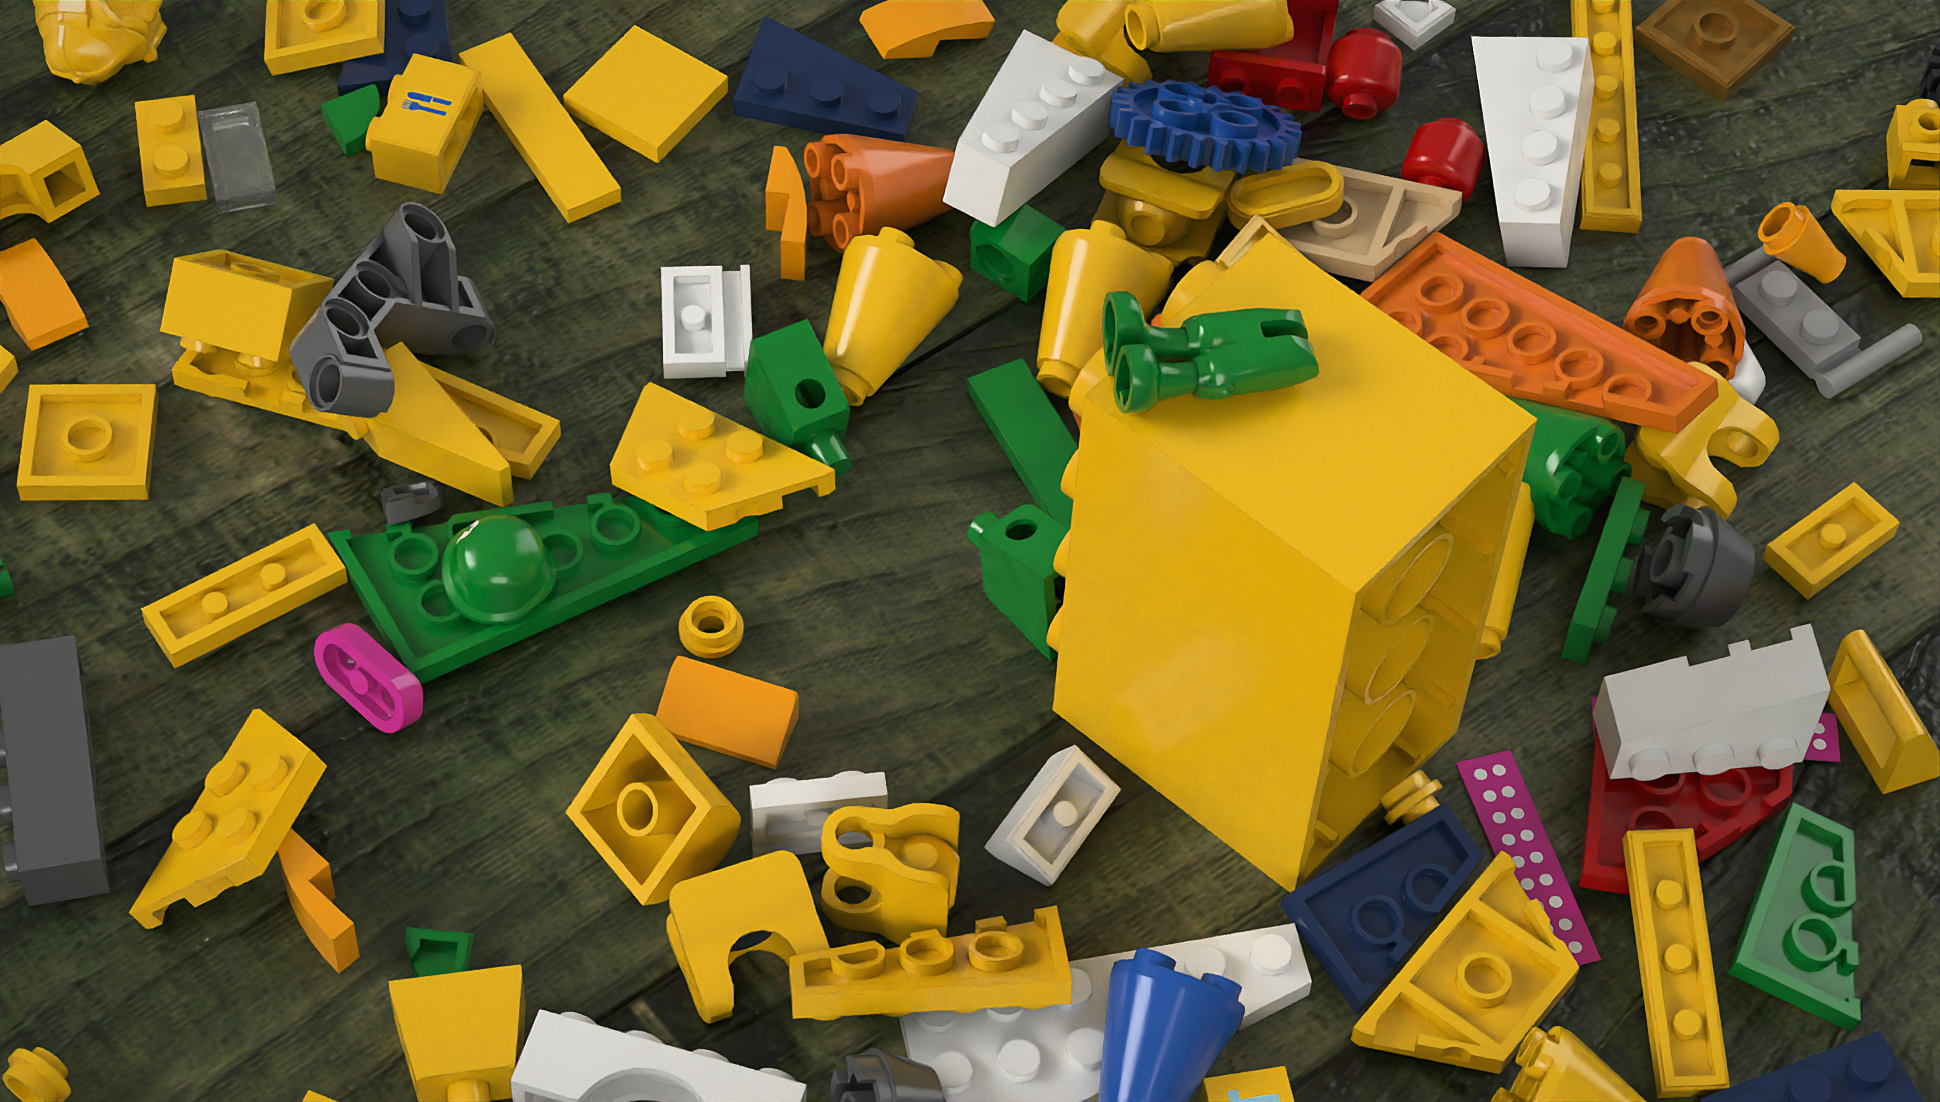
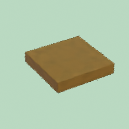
(1714, 40)

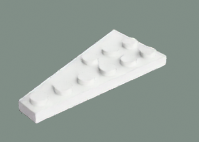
(1059, 1048)

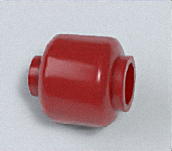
(1363, 73)
(1445, 156)

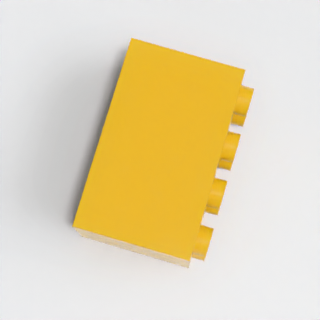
(1284, 577)

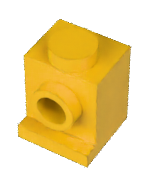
(1914, 135)

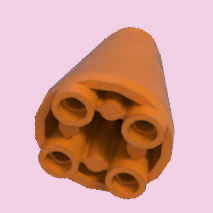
(873, 185)
(1690, 308)

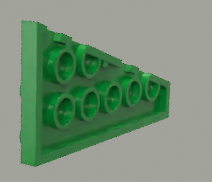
(597, 552)

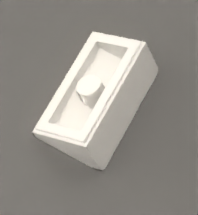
(1053, 816)

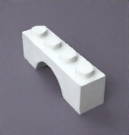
(583, 1062)

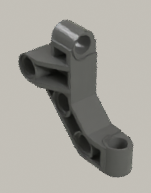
(393, 293)

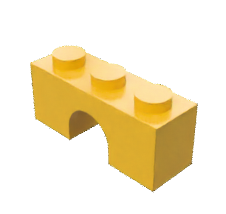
(44, 174)

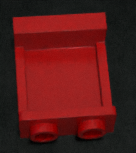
(1291, 72)

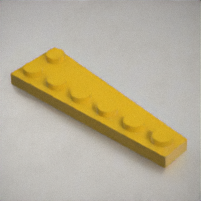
(514, 430)

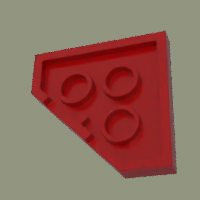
(1715, 806)

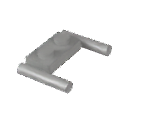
(1807, 326)

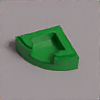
(351, 116)
(439, 951)

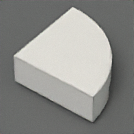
(1414, 20)

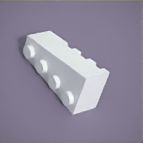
(1029, 128)
(1536, 129)

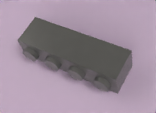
(50, 774)

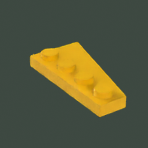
(961, 973)

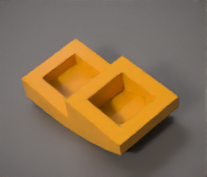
(917, 26)
(787, 213)
(37, 296)
(311, 896)

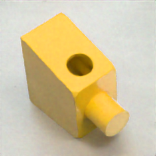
(461, 1032)

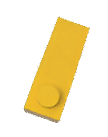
(433, 434)

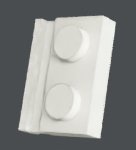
(705, 321)
(793, 812)

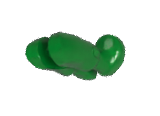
(1219, 352)

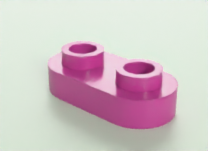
(369, 677)

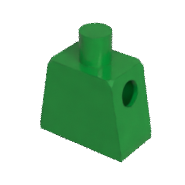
(798, 395)
(1019, 568)

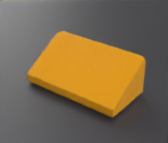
(728, 712)

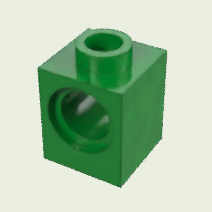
(1015, 251)

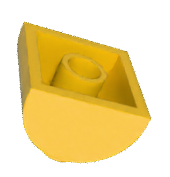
(654, 811)

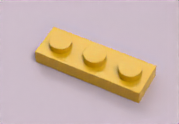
(244, 595)

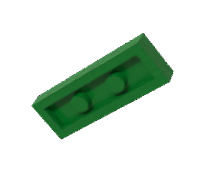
(1607, 572)

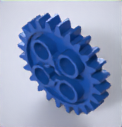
(1204, 126)

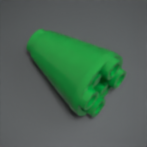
(1572, 466)

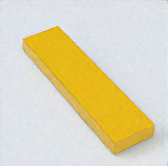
(541, 129)
(1675, 963)

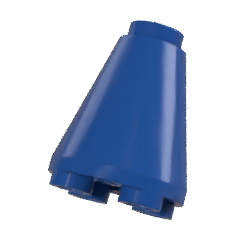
(1163, 1029)

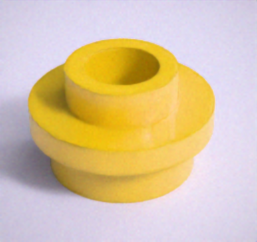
(711, 613)
(1411, 799)
(37, 1076)

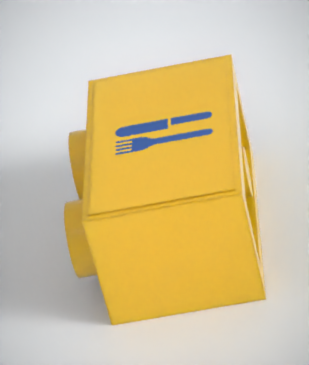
(426, 123)

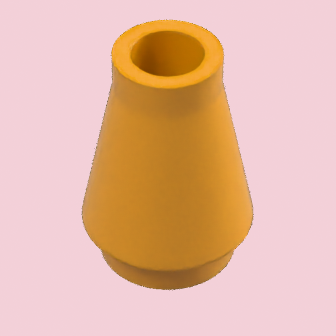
(1799, 240)

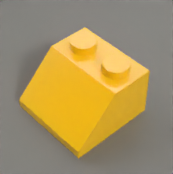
(240, 305)

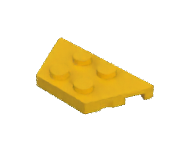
(1897, 233)
(707, 464)
(236, 820)
(1475, 980)

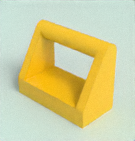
(1880, 717)

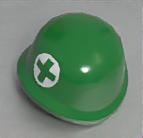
(497, 570)

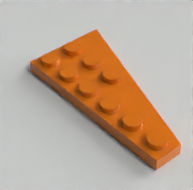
(1536, 341)

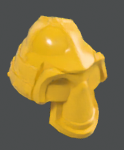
(98, 37)

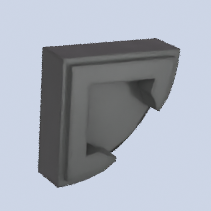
(412, 500)

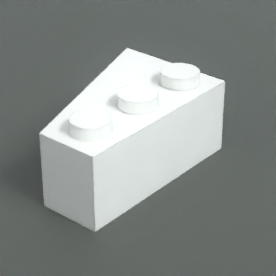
(1714, 714)

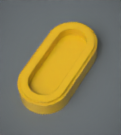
(1287, 195)

